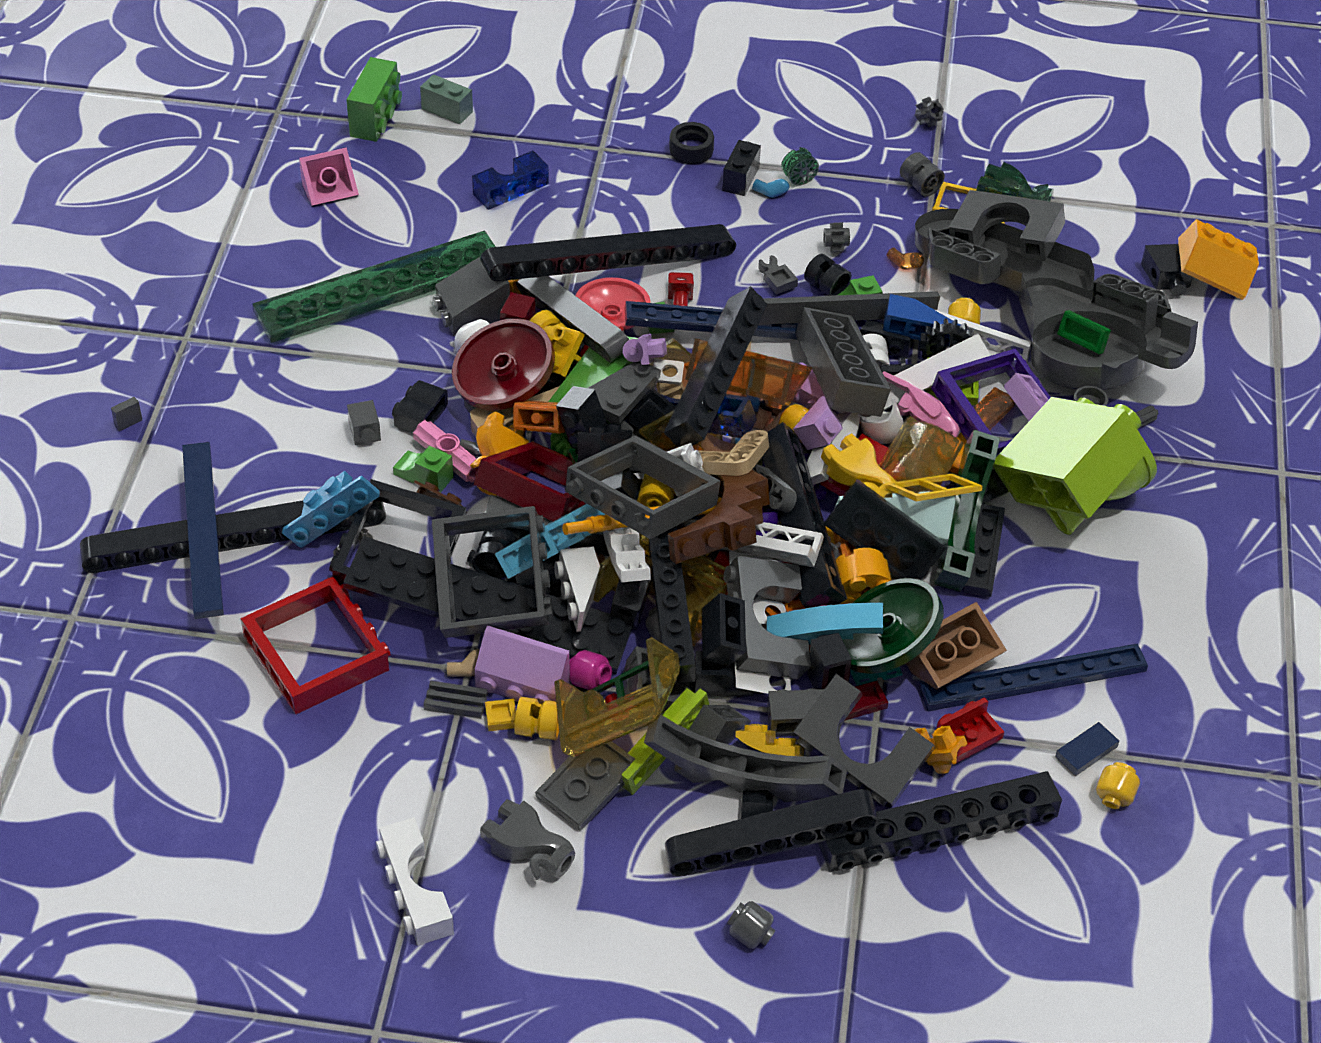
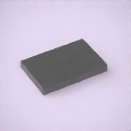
(585, 783)

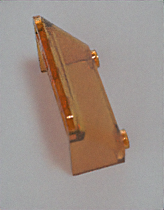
(761, 376)

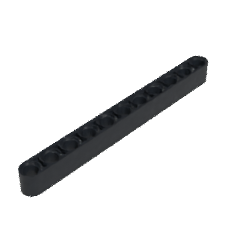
(607, 252)
(171, 541)

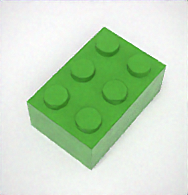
(373, 99)

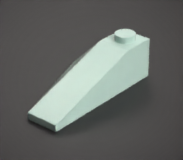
(931, 514)

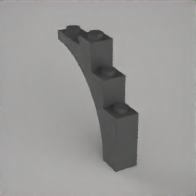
(743, 769)

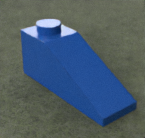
(910, 317)

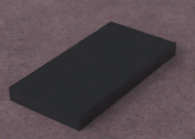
(873, 522)

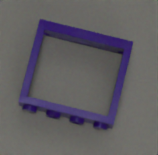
(951, 396)

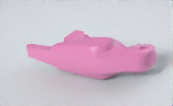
(923, 406)

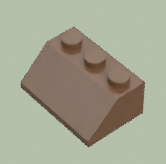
(959, 647)

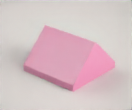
(328, 176)

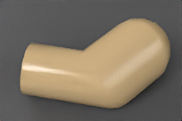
(465, 668)

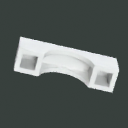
(426, 910)

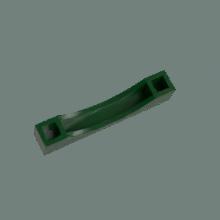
(976, 465)

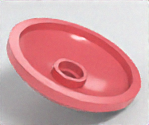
(609, 297)

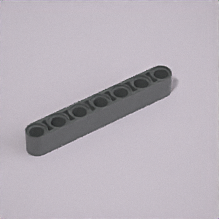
(599, 332)

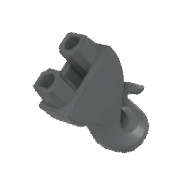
(524, 837)

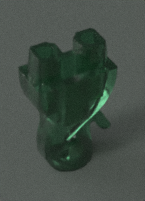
(1011, 182)

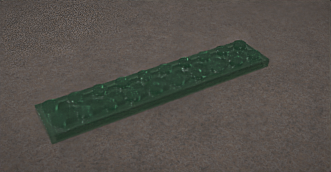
(366, 288)

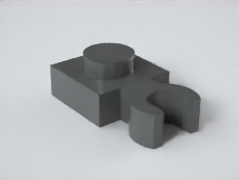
(777, 277)

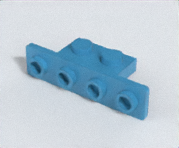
(330, 506)

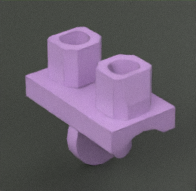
(644, 349)

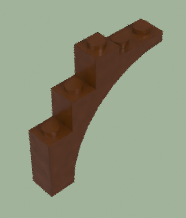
(729, 523)

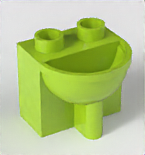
(1076, 459)

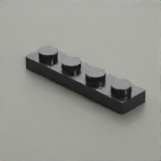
(986, 550)

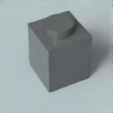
(364, 422)

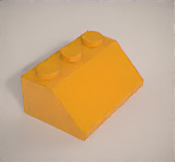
(1218, 258)

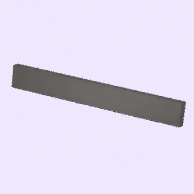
(859, 306)

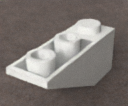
(578, 575)

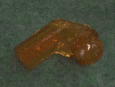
(905, 261)

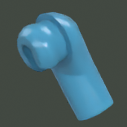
(771, 189)

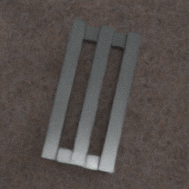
(456, 695)

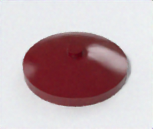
(503, 364)

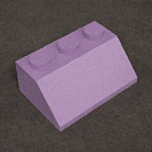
(520, 666)

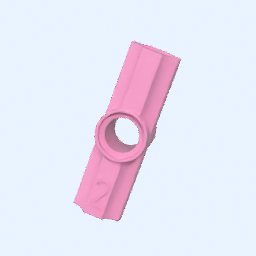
(430, 435)

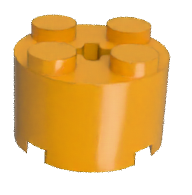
(862, 572)

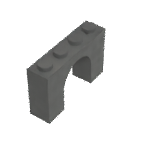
(984, 209)
(773, 581)
(885, 778)

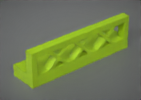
(647, 760)

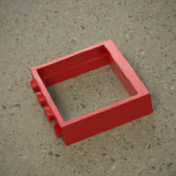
(334, 682)

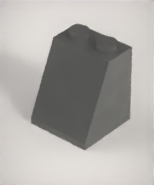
(470, 296)

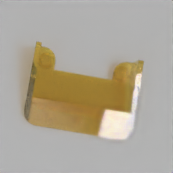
(589, 722)

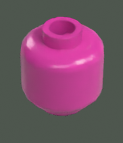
(589, 670)

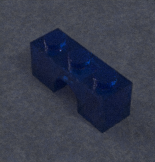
(496, 189)

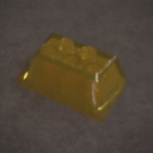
(920, 452)

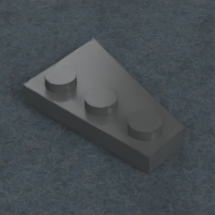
(624, 389)

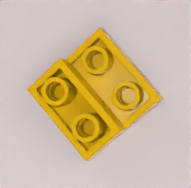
(765, 740)

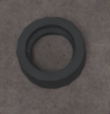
(691, 131)

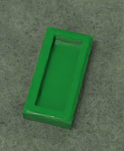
(1084, 332)

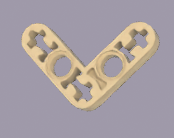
(740, 458)

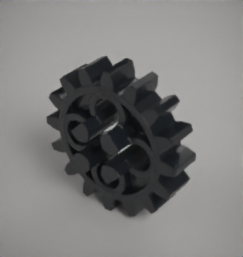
(934, 341)

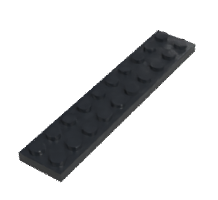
(410, 582)

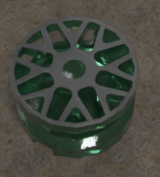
(798, 165)

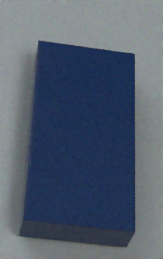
(1087, 748)

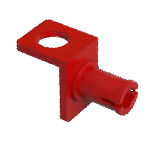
(680, 290)

